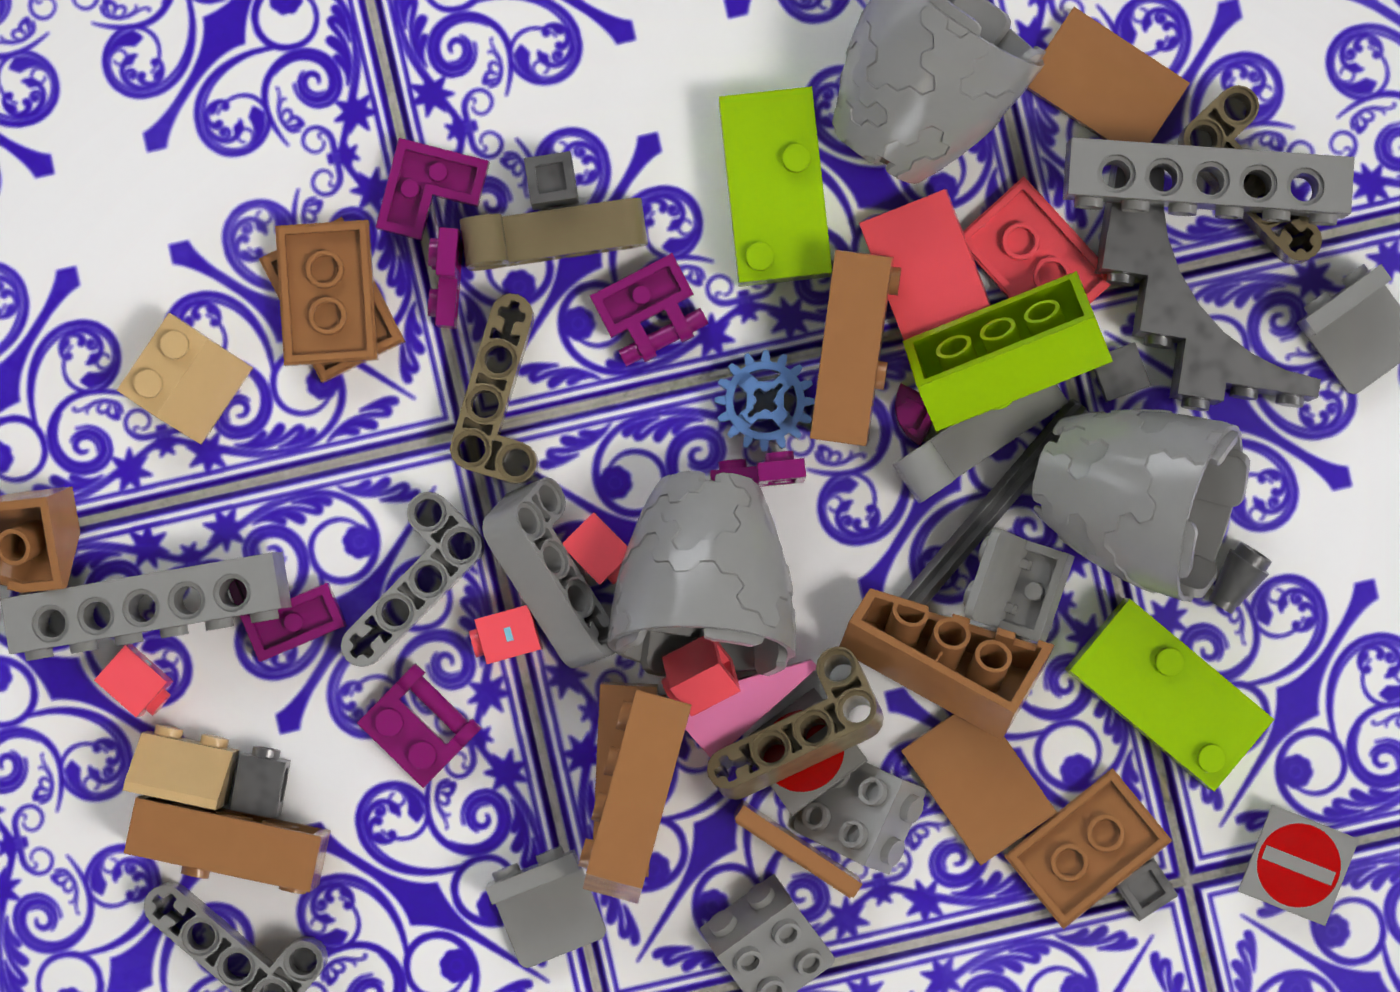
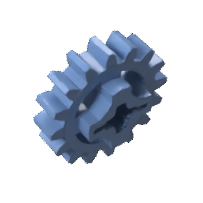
(749, 385)

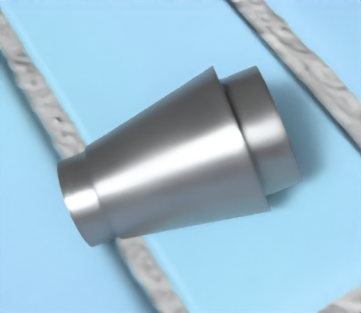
(1239, 577)

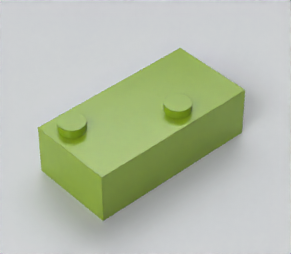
(775, 186)
(1006, 351)
(1169, 694)

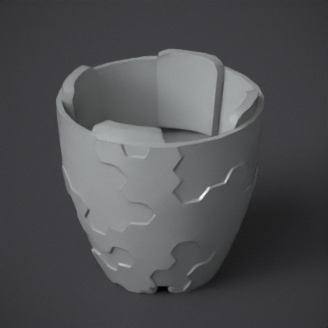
(929, 81)
(1144, 494)
(708, 562)

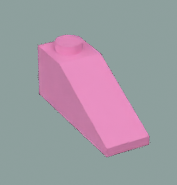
(735, 715)

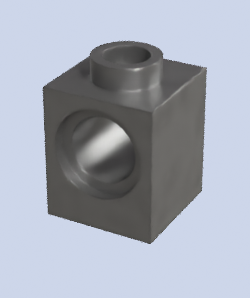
(551, 180)
(260, 782)

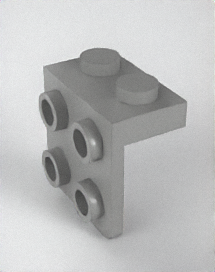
(1356, 328)
(1017, 585)
(864, 817)
(546, 907)
(767, 941)

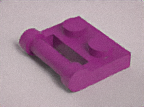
(408, 736)

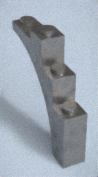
(1167, 312)

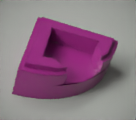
(912, 414)

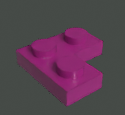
(420, 174)
(446, 258)
(778, 469)
(309, 618)

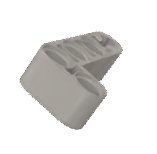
(972, 441)
(544, 572)
(407, 587)
(230, 941)

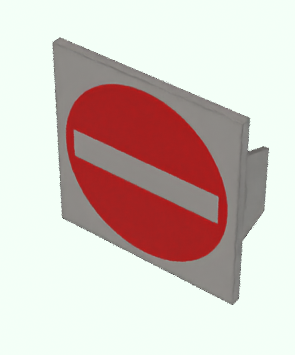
(812, 782)
(1298, 865)

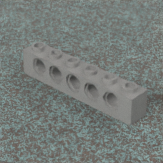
(1327, 174)
(28, 615)

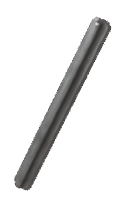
(985, 514)

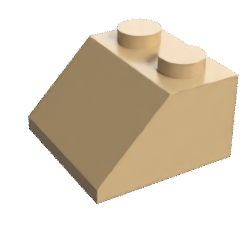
(185, 378)
(182, 768)

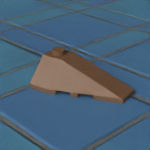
(38, 539)

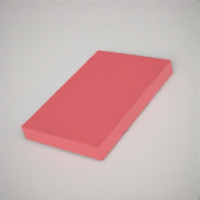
(1028, 244)
(935, 262)

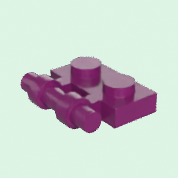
(641, 297)

